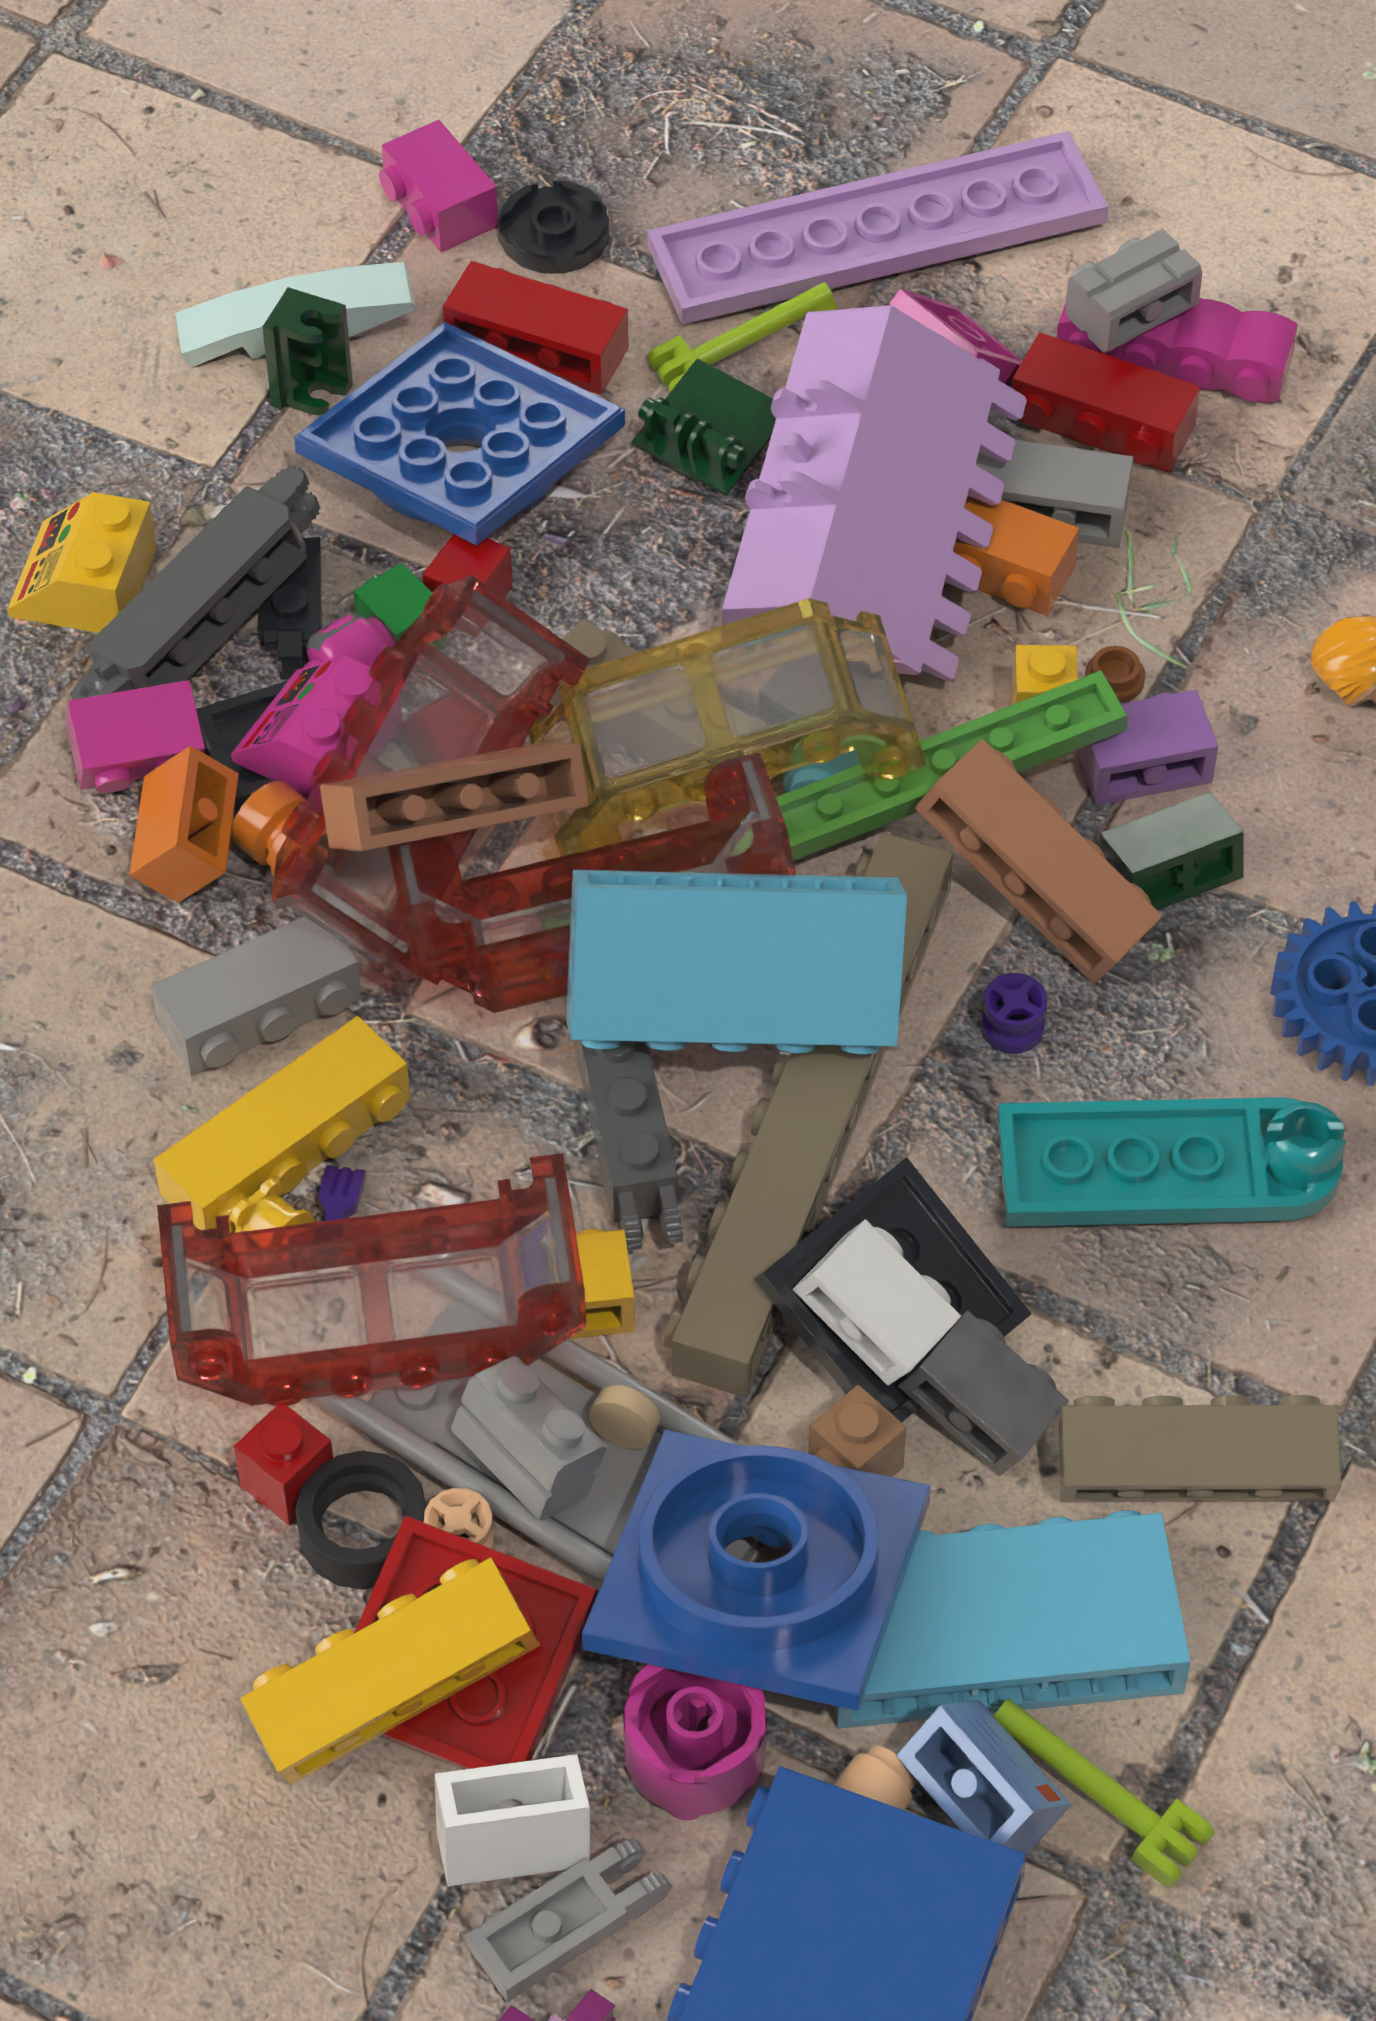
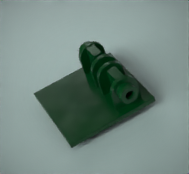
(707, 426)

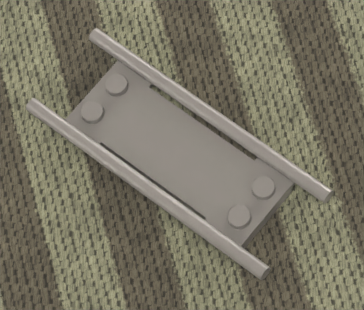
(586, 1534)

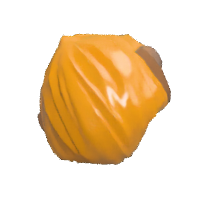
(1347, 659)

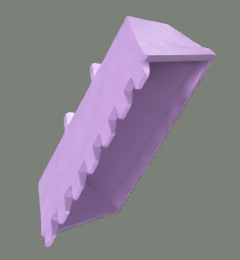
(875, 481)

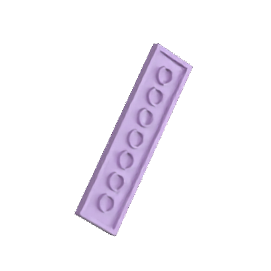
(876, 226)

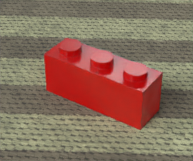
(541, 324)
(1106, 401)

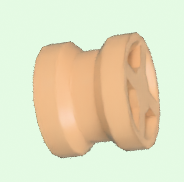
(460, 1513)

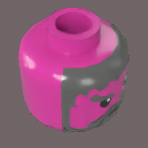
(349, 636)

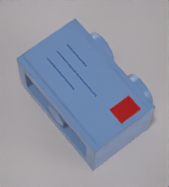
(983, 1777)

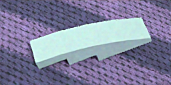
(236, 319)

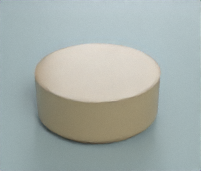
(624, 1416)

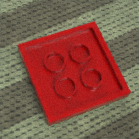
(507, 1710)

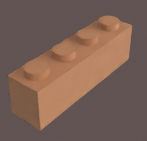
(454, 796)
(1038, 861)

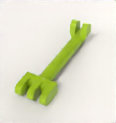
(675, 356)
(1158, 1832)

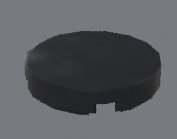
(554, 227)

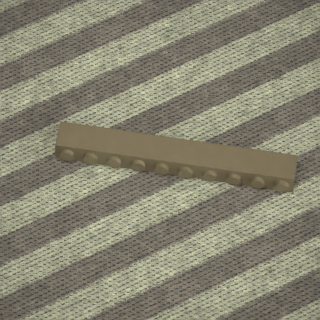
(792, 1160)

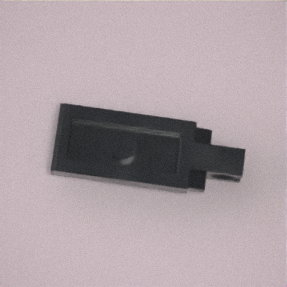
(295, 611)

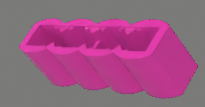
(1211, 348)

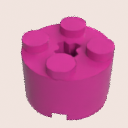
(693, 1740)

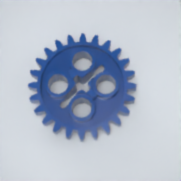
(1327, 1019)

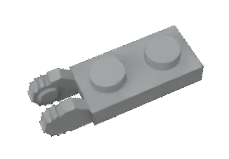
(563, 1919)

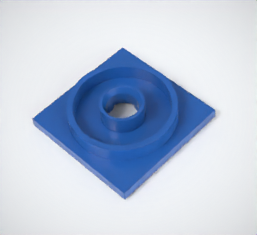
(453, 393)
(778, 1625)

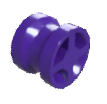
(1006, 999)

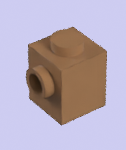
(859, 1435)

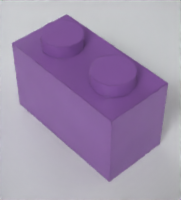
(1162, 751)

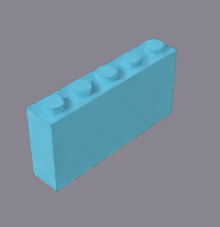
(735, 960)
(1030, 1618)

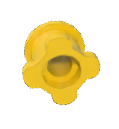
(267, 1210)

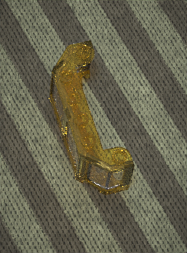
(768, 684)

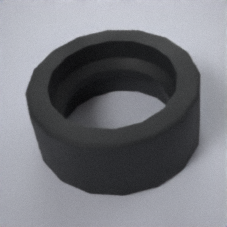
(343, 1476)

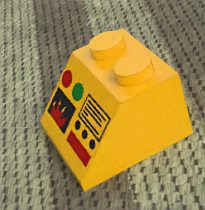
(86, 563)

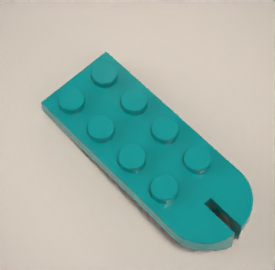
(1167, 1161)

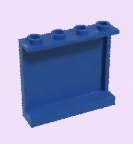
(850, 1914)

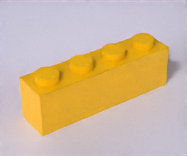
(286, 1124)
(388, 1670)

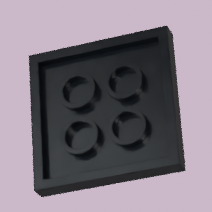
(930, 1243)

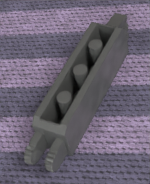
(205, 590)
(631, 1138)

